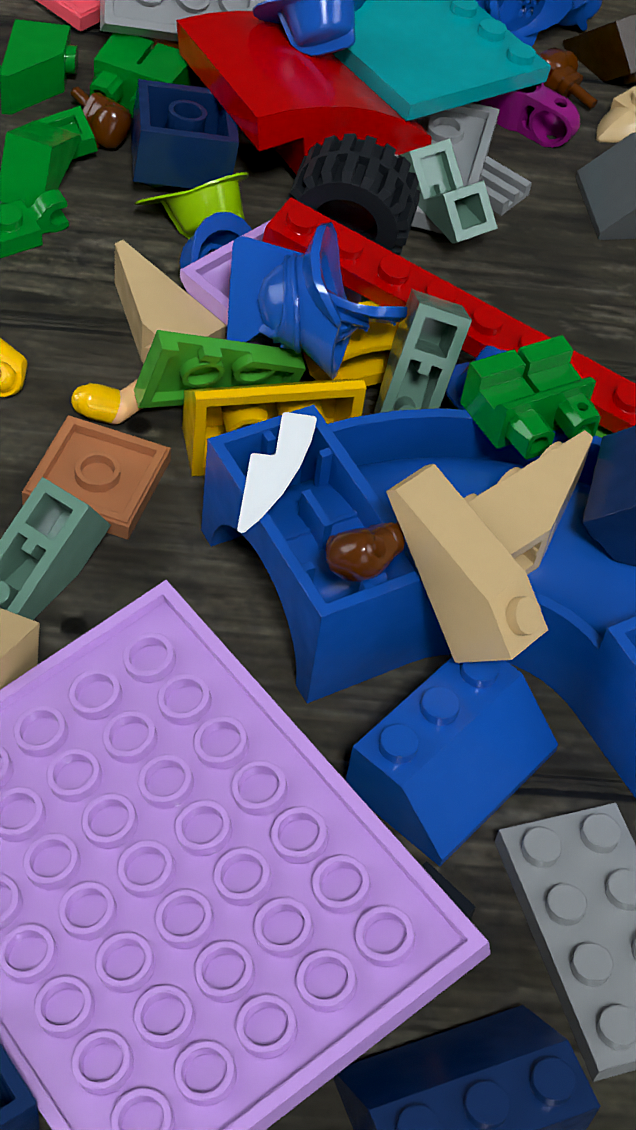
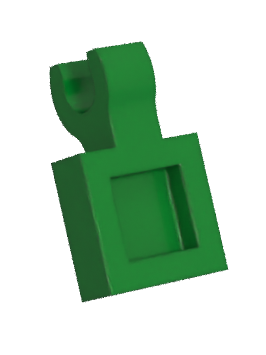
(23, 227)

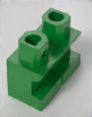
(132, 58)
(529, 396)

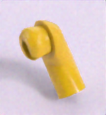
(12, 370)

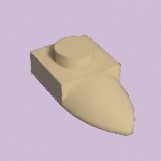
(620, 119)

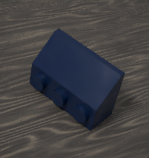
(478, 1076)

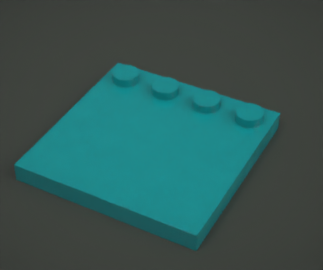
(437, 55)

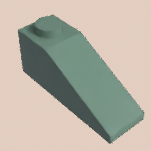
(423, 354)
(46, 548)

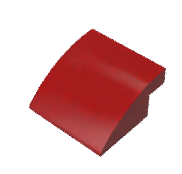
(283, 94)

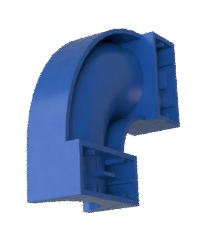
(374, 625)

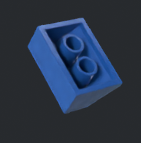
(452, 754)

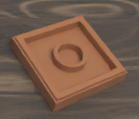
(104, 470)

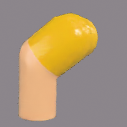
(105, 403)

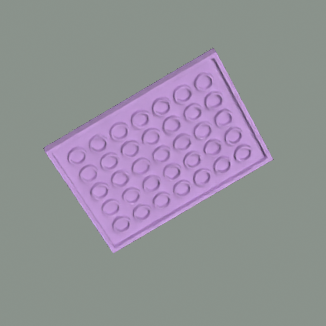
(194, 890)

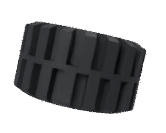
(364, 175)

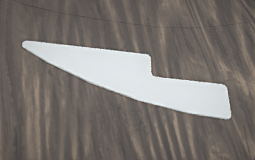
(271, 474)

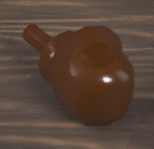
(564, 76)
(106, 118)
(364, 551)

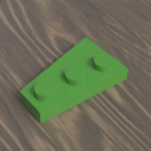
(200, 362)

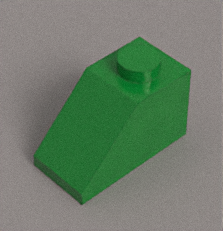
(36, 64)

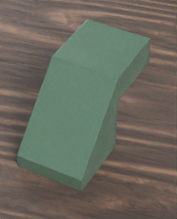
(451, 206)

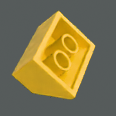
(225, 409)

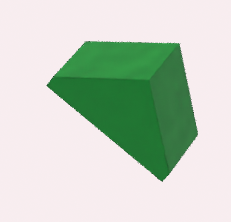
(35, 161)

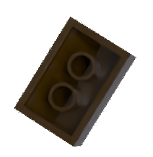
(608, 50)

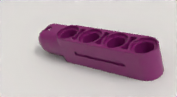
(536, 114)

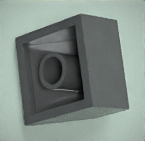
(610, 190)

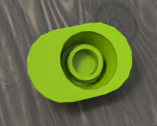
(192, 206)

